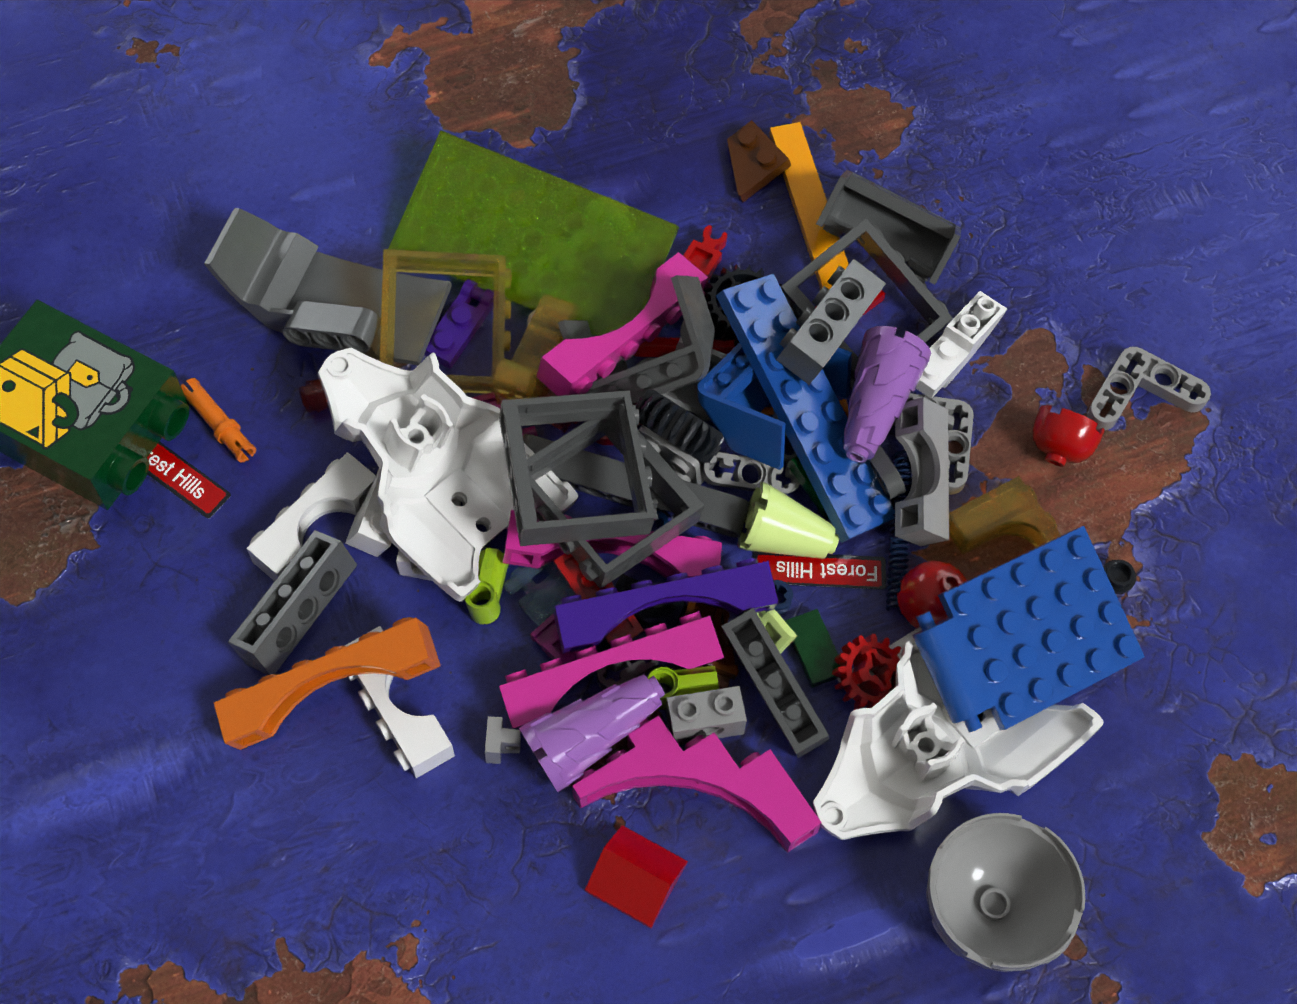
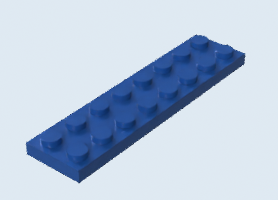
(811, 412)

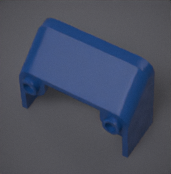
(735, 399)

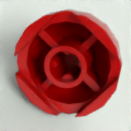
(1065, 436)
(921, 590)

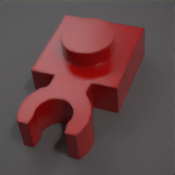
(707, 254)

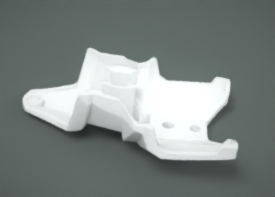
(429, 451)
(910, 755)

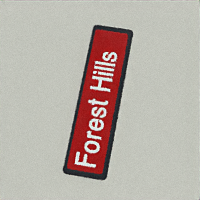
(186, 481)
(832, 571)

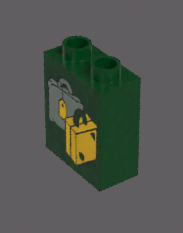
(83, 405)

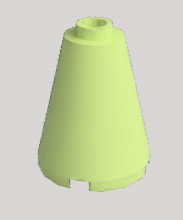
(785, 527)

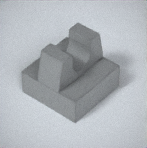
(500, 740)

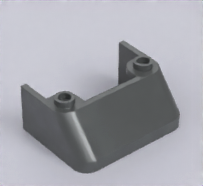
(912, 230)
(670, 370)

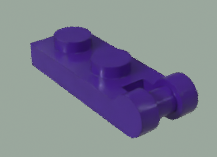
(460, 323)

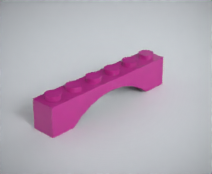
(579, 362)
(677, 556)
(684, 645)

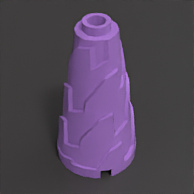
(883, 381)
(586, 729)

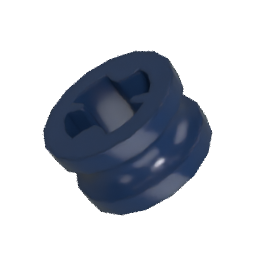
(785, 589)

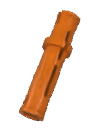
(225, 430)

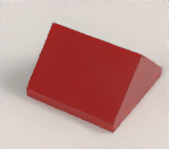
(635, 876)

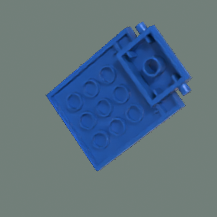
(1027, 634)

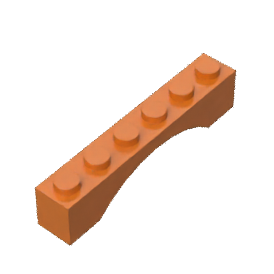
(258, 711)

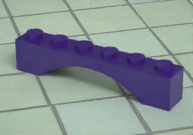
(736, 590)

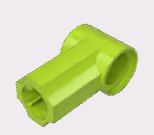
(492, 577)
(685, 681)

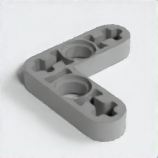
(1144, 377)
(962, 435)
(766, 473)

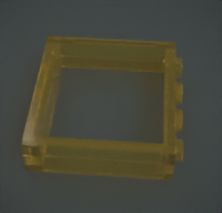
(449, 264)

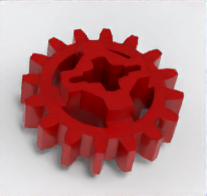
(866, 656)

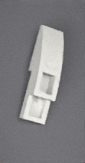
(960, 342)

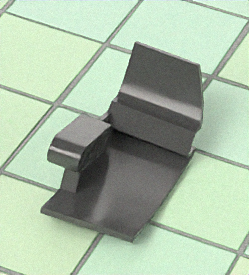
(320, 296)

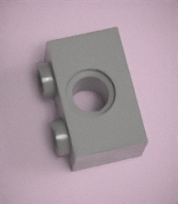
(706, 713)

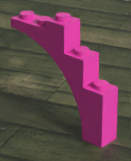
(706, 766)

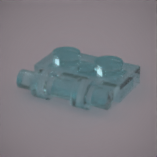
(539, 598)

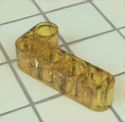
(518, 376)

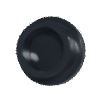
(1121, 575)

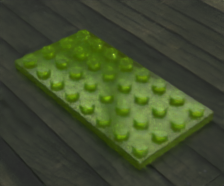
(549, 229)

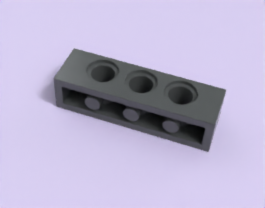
(830, 322)
(293, 603)
(775, 683)

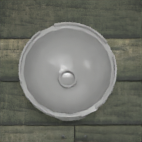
(1005, 893)

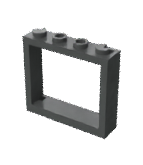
(891, 263)
(577, 408)
(664, 482)

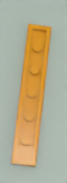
(807, 196)

